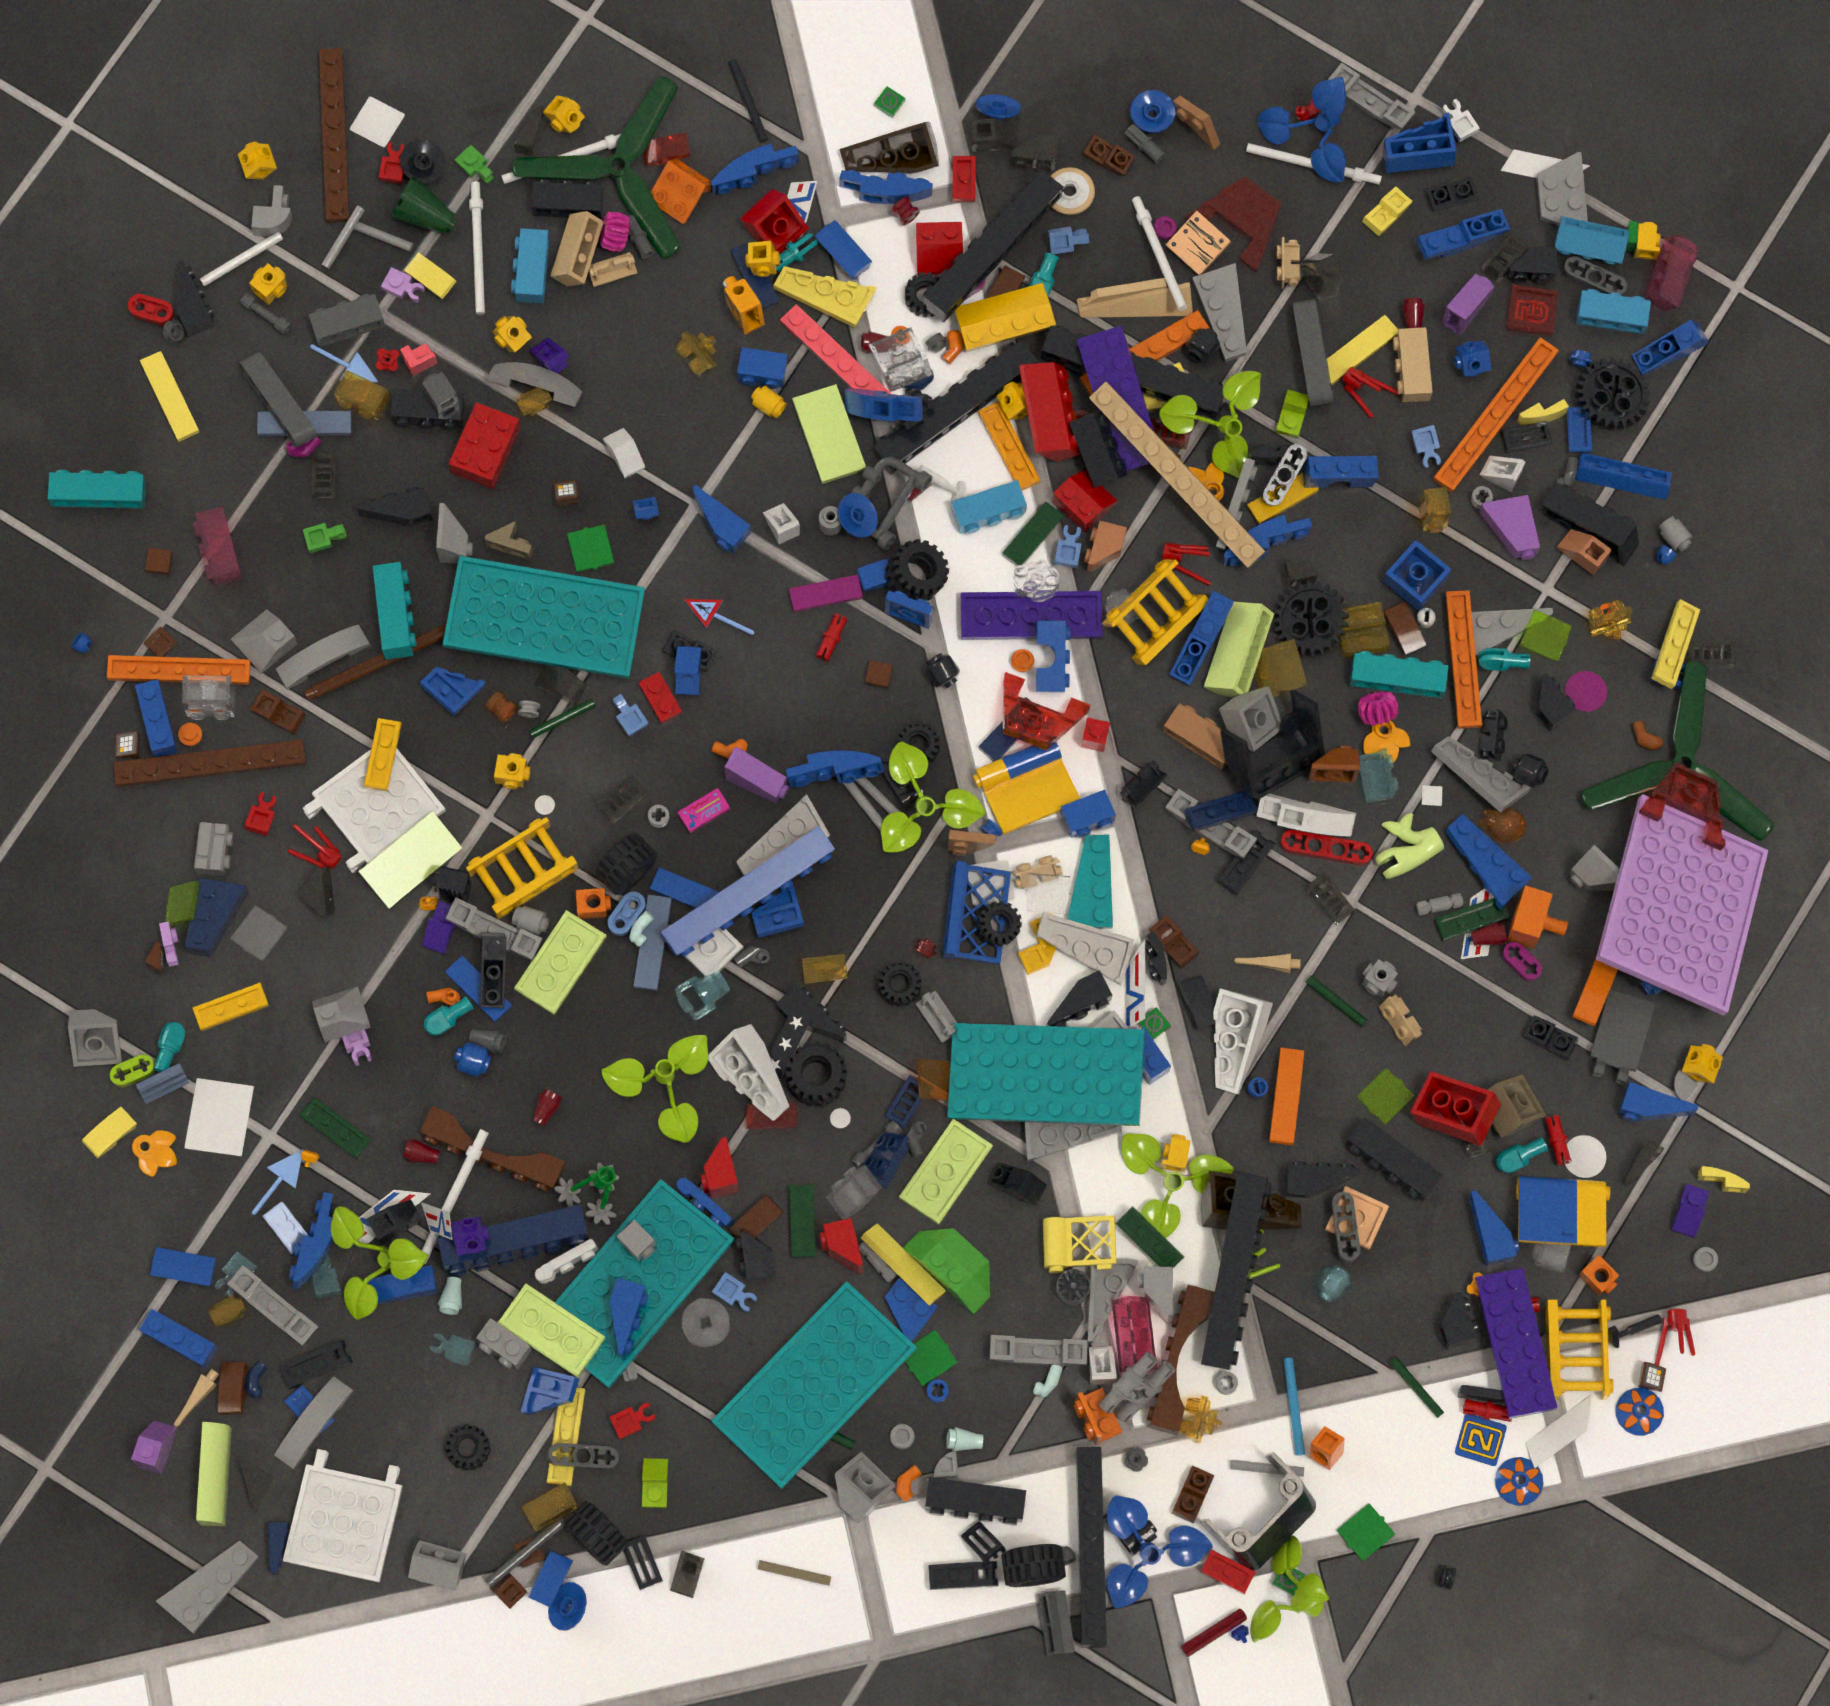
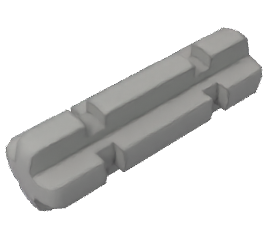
(1439, 904)
(887, 1273)

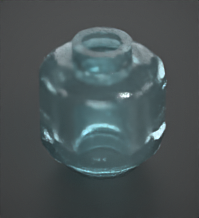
(1333, 1284)

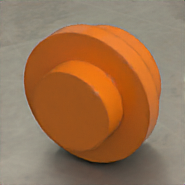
(1022, 660)
(190, 734)

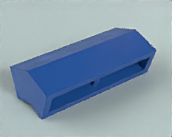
(844, 249)
(183, 1266)

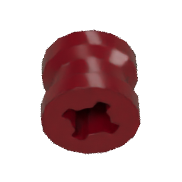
(905, 211)

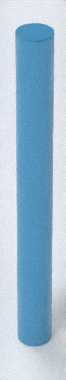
(1294, 1406)

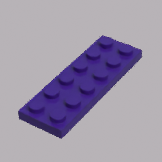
(1110, 361)
(1012, 617)
(1516, 1343)

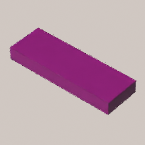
(825, 593)

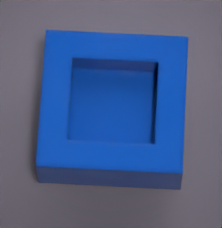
(645, 508)

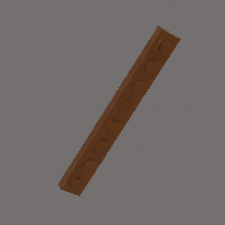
(334, 135)
(209, 763)

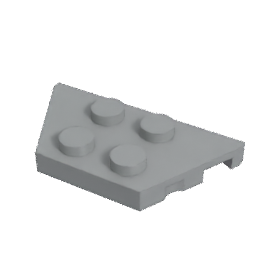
(1562, 191)

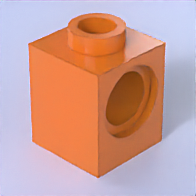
(585, 896)
(1599, 1265)
(1327, 1448)

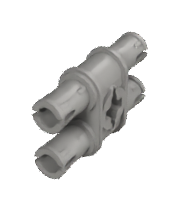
(1137, 1387)

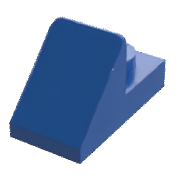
(688, 670)

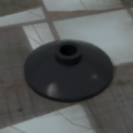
(429, 155)

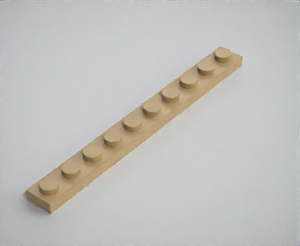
(1177, 474)

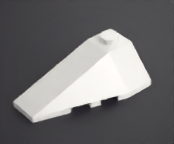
(1239, 1029)
(747, 1065)

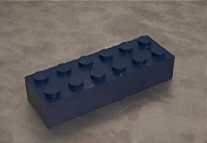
(519, 1239)

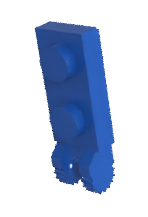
(703, 1202)

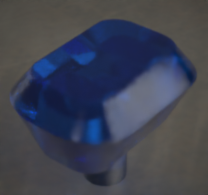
(1240, 1633)

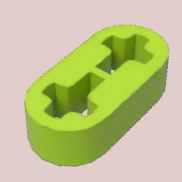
(134, 1076)

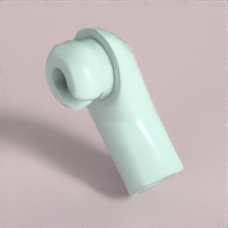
(638, 926)
(1051, 1382)

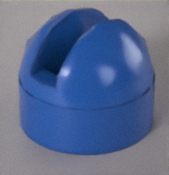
(1665, 555)
(81, 643)
(1261, 1087)

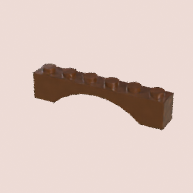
(538, 1169)
(1195, 1310)

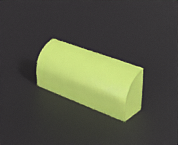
(1239, 649)
(213, 1474)

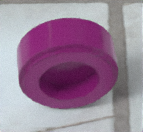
(1165, 228)

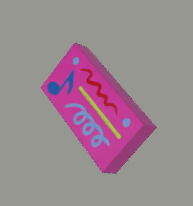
(703, 810)

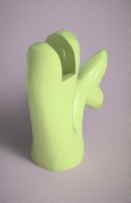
(1426, 845)

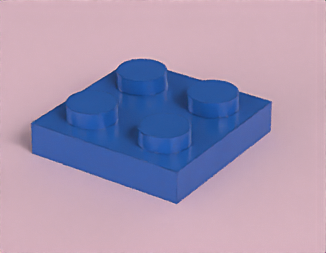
(907, 609)

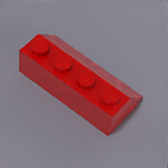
(1049, 410)

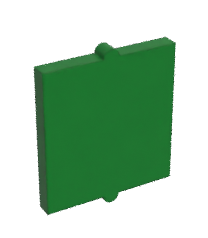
(590, 548)
(930, 1358)
(1365, 1532)

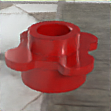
(392, 364)

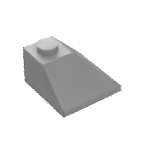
(451, 538)
(264, 640)
(1252, 717)
(1594, 872)
(341, 1014)
(93, 1038)
(1158, 1289)
(861, 1486)

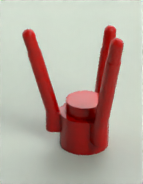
(1356, 379)
(1176, 551)
(327, 856)
(1678, 1322)

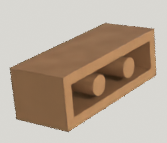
(1196, 734)

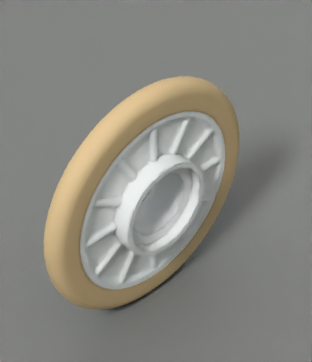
(1084, 191)

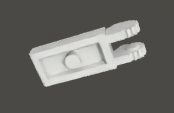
(565, 1261)

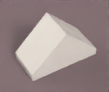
(624, 452)
(1503, 471)
(782, 523)
(1102, 1365)

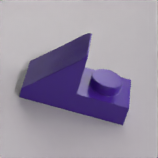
(550, 355)
(439, 930)
(1690, 1211)

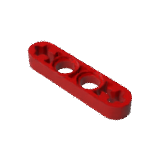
(1326, 845)

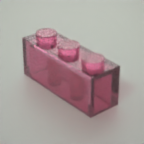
(1671, 272)
(217, 546)
(1132, 1330)

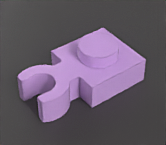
(399, 284)
(169, 937)
(357, 1045)

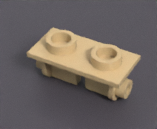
(612, 269)
(1288, 272)
(1046, 865)
(1394, 1011)

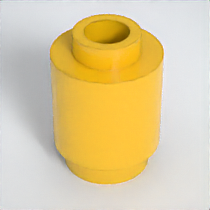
(768, 401)

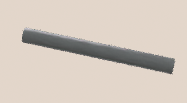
(525, 1552)

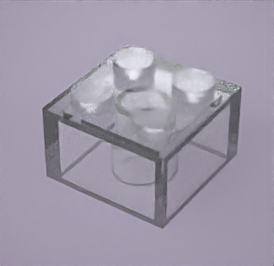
(900, 359)
(208, 697)

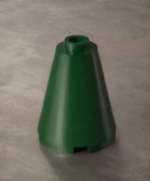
(423, 208)

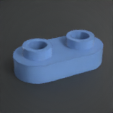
(626, 914)

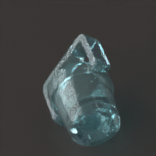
(709, 989)

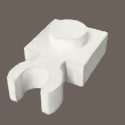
(1462, 123)

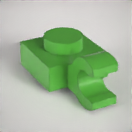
(474, 163)
(320, 537)

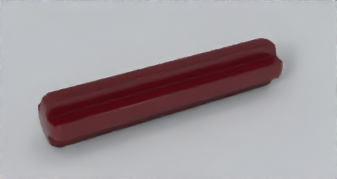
(1214, 1632)

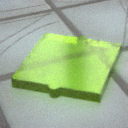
(1545, 635)
(182, 903)
(1385, 1096)

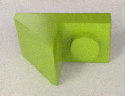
(1292, 414)
(654, 1483)

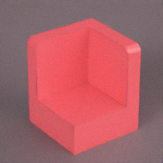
(418, 358)

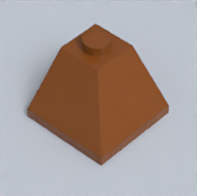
(1336, 766)

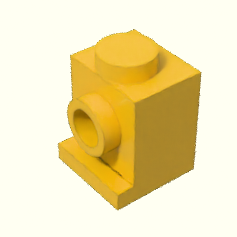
(1647, 241)
(1176, 1154)

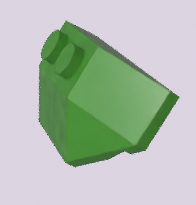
(953, 1265)

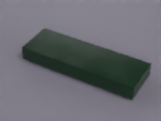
(1033, 534)
(1470, 919)
(335, 1128)
(802, 1221)
(1149, 1238)

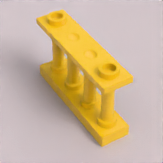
(1177, 618)
(523, 891)
(1555, 1338)

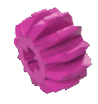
(614, 231)
(1378, 708)

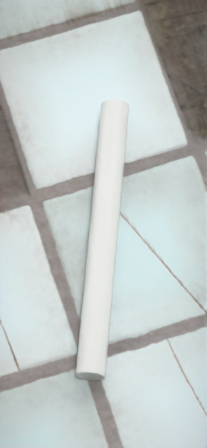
(240, 259)

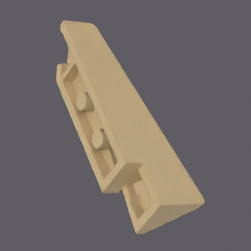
(1134, 300)

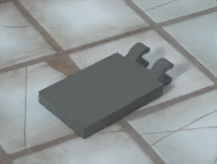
(1621, 1034)

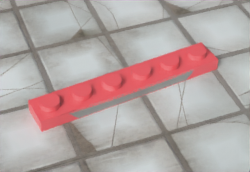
(829, 351)

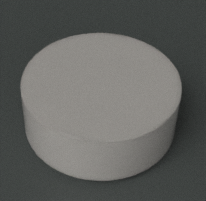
(1705, 1259)
(902, 1436)

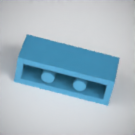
(1591, 240)
(530, 265)
(1613, 311)
(989, 507)

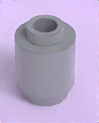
(829, 521)
(1675, 534)
(530, 920)

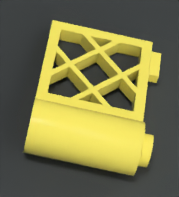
(1059, 1243)

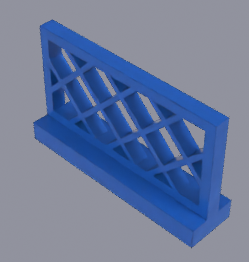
(956, 908)

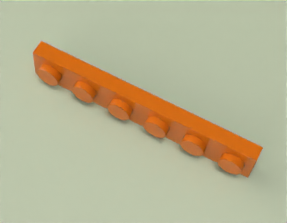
(1163, 342)
(1463, 659)
(174, 668)

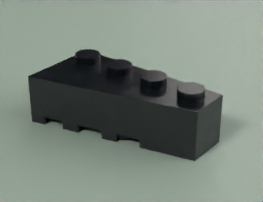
(1586, 516)

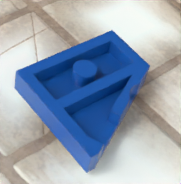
(451, 689)
(778, 914)
(909, 1309)
(548, 1390)

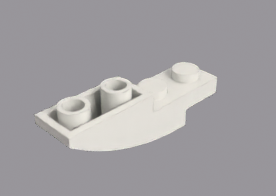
(1306, 817)

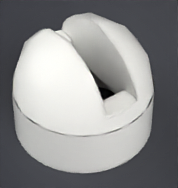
(1421, 615)

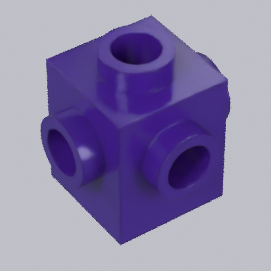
(469, 1235)

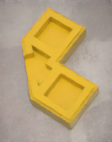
(1037, 956)

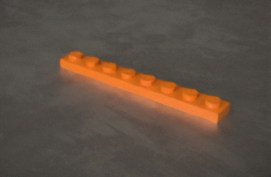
(1496, 415)

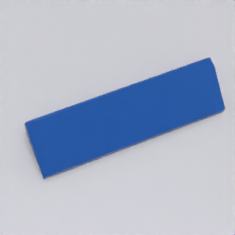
(1623, 476)

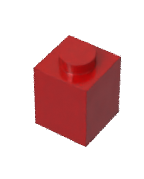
(1095, 734)

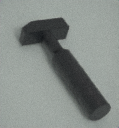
(1615, 1335)

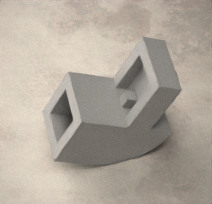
(272, 219)

